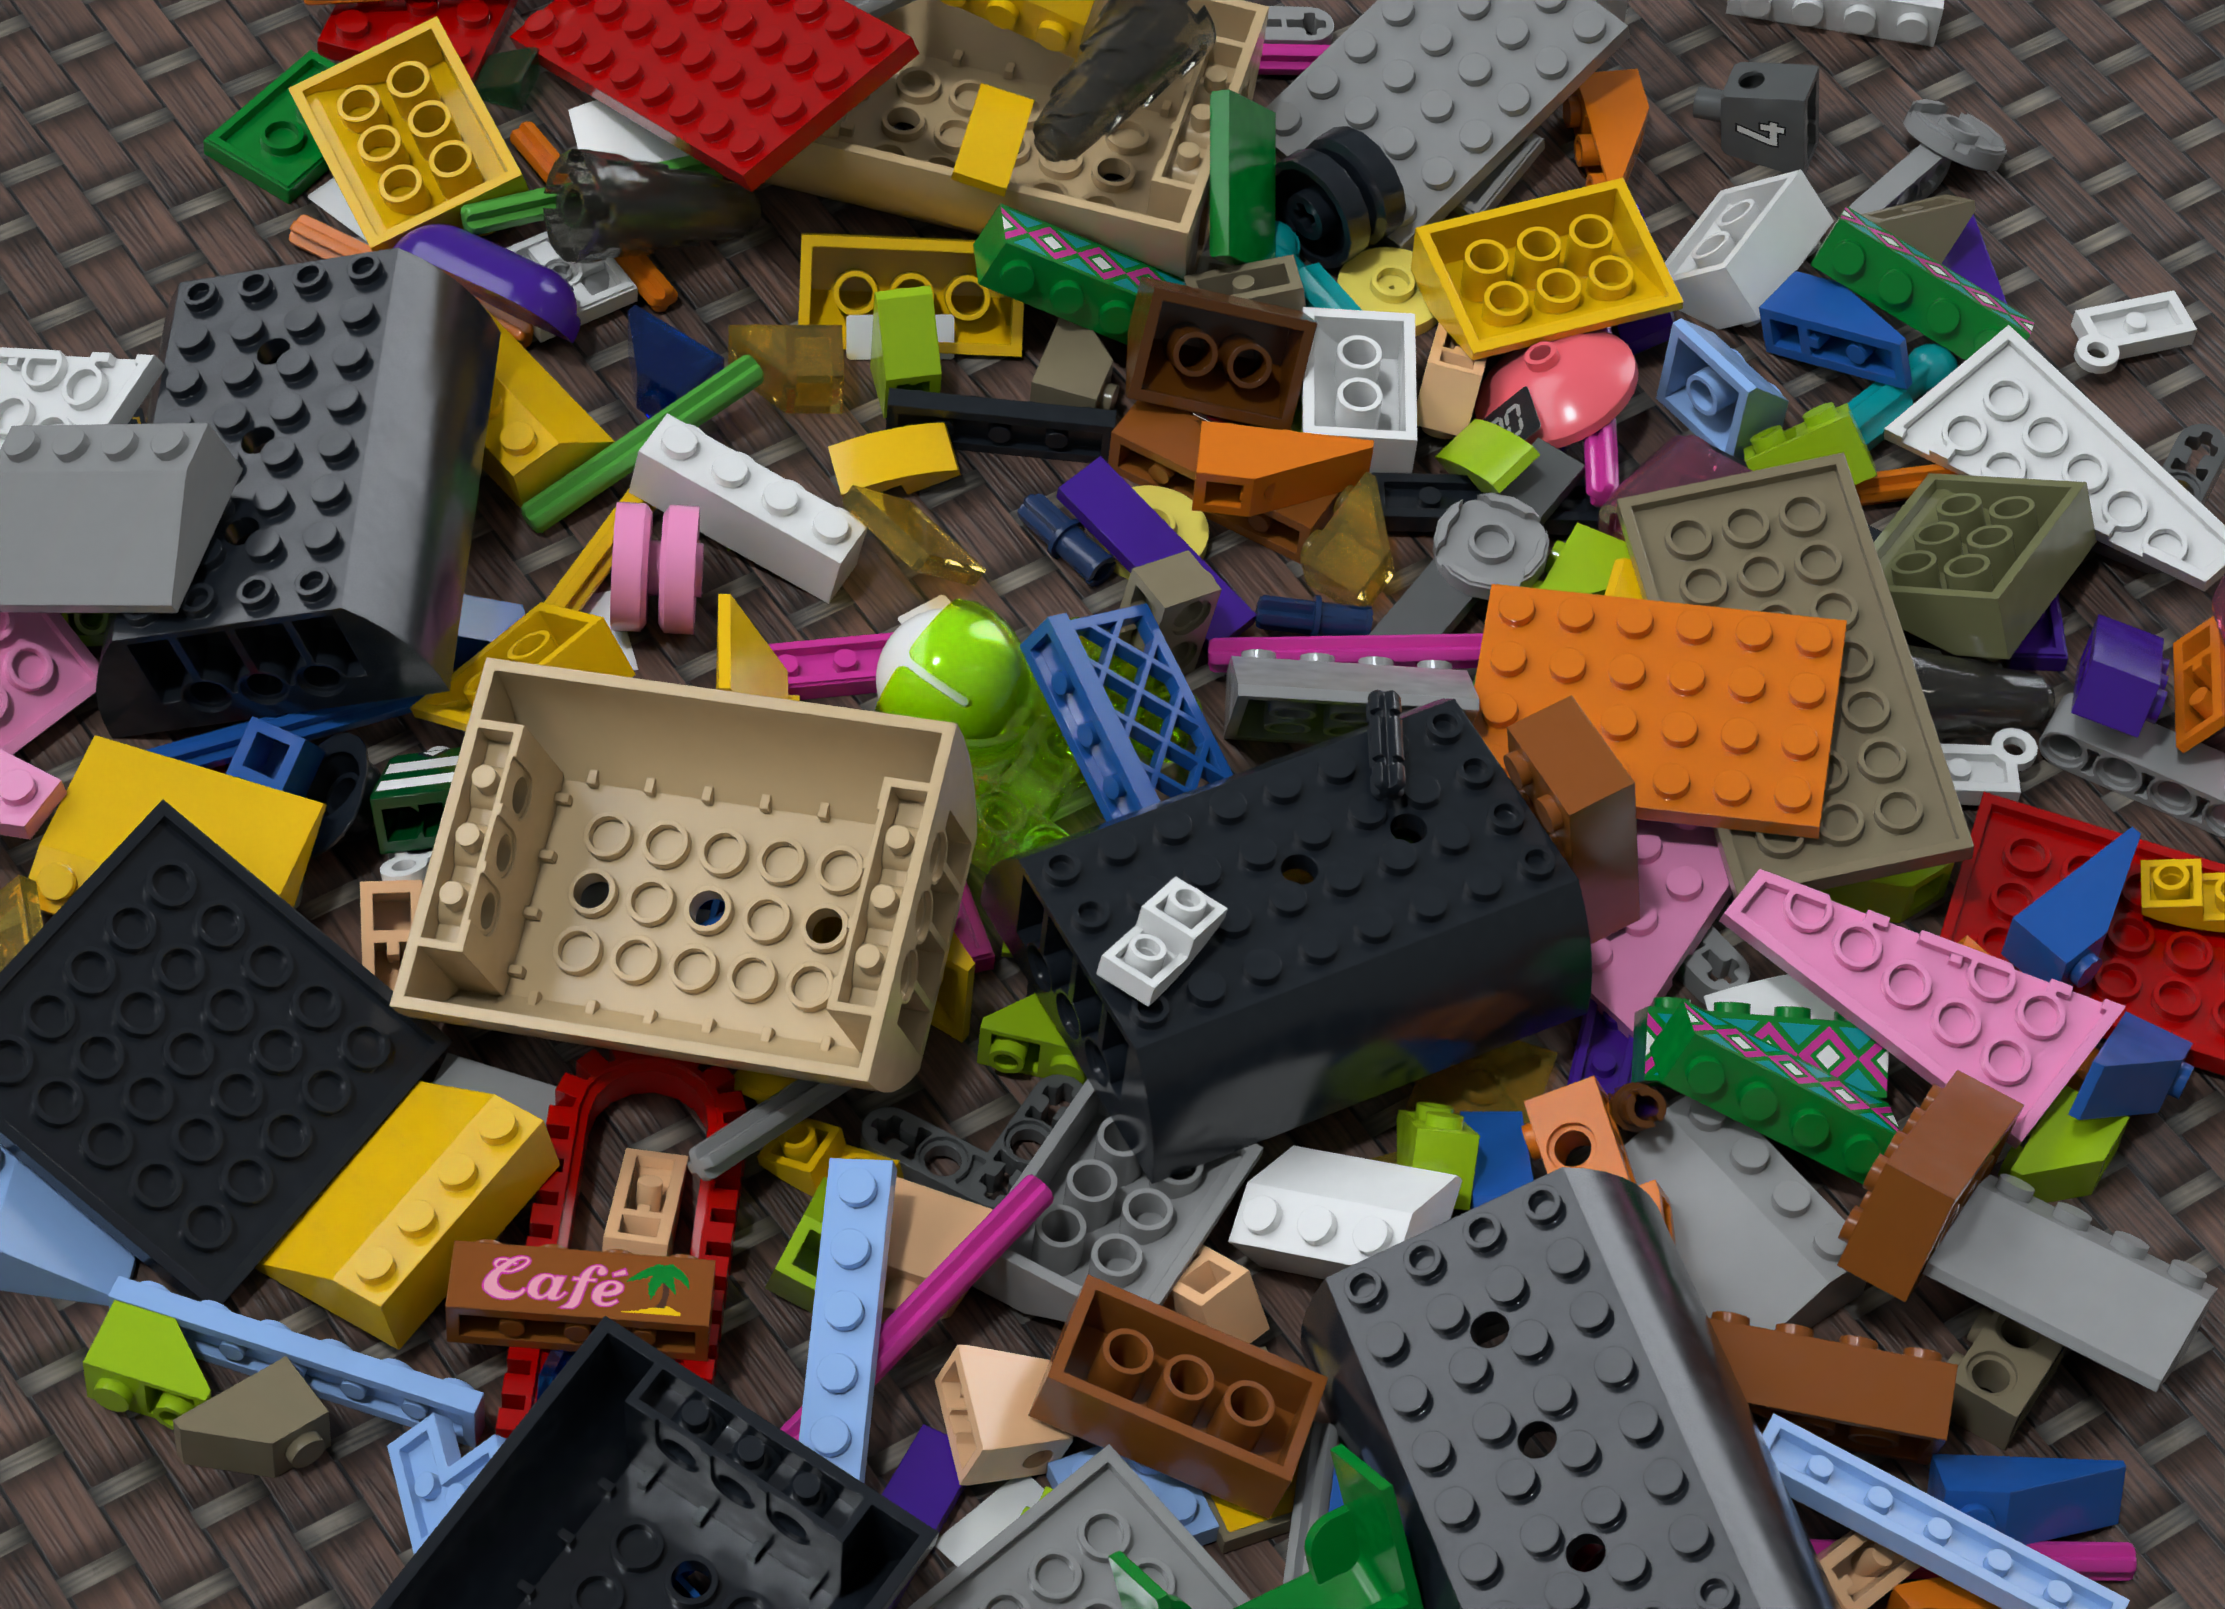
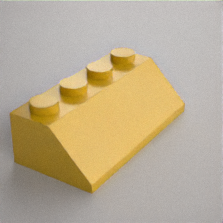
(846, 270)
(534, 426)

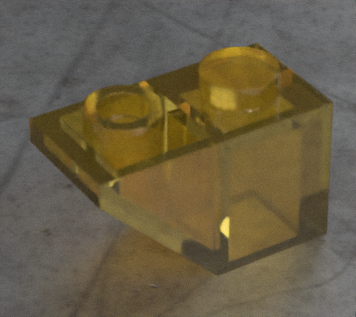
(798, 363)
(1353, 551)

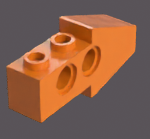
(1581, 1117)

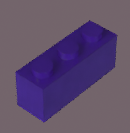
(2120, 677)

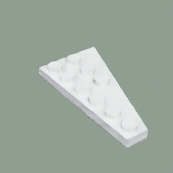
(71, 390)
(2023, 419)

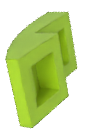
(1487, 455)

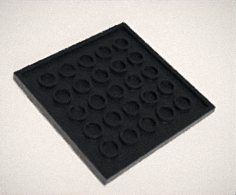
(195, 1056)

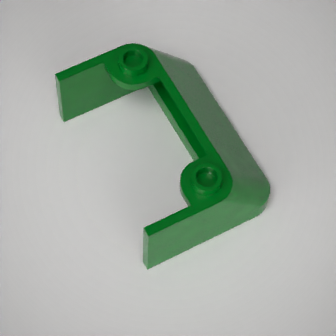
(1352, 1555)

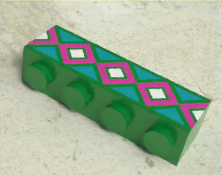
(1061, 272)
(1914, 286)
(1827, 1044)
(1772, 1091)

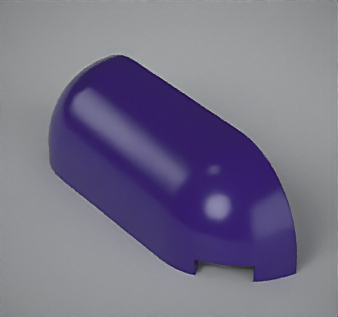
(499, 277)

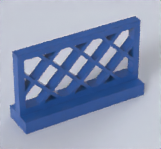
(1099, 732)

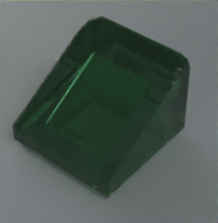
(509, 77)

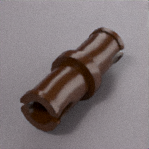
(1648, 1106)

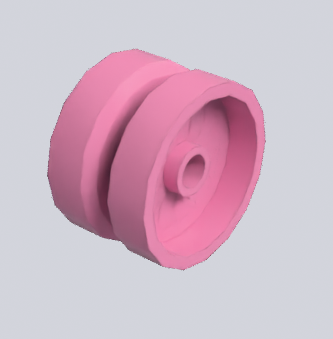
(656, 568)

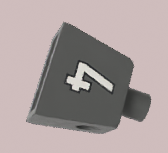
(1766, 113)

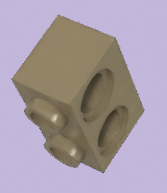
(1181, 601)
(2010, 1372)

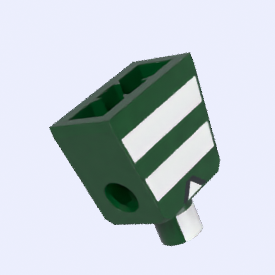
(412, 799)

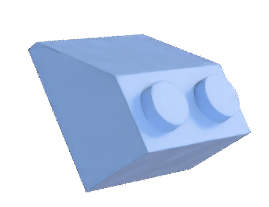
(1716, 390)

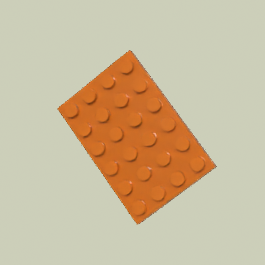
(1701, 704)

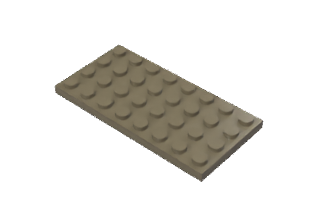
(1802, 547)

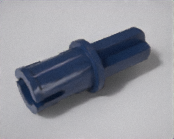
(1066, 539)
(1312, 617)

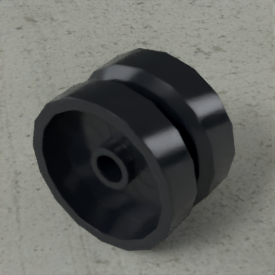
(1338, 196)

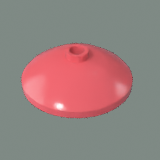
(1572, 382)

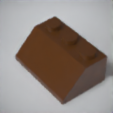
(1217, 354)

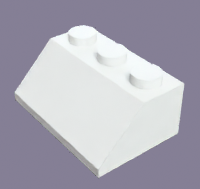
(1747, 248)
(1364, 383)
(1331, 1210)

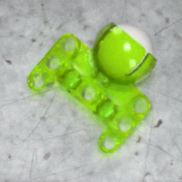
(970, 671)

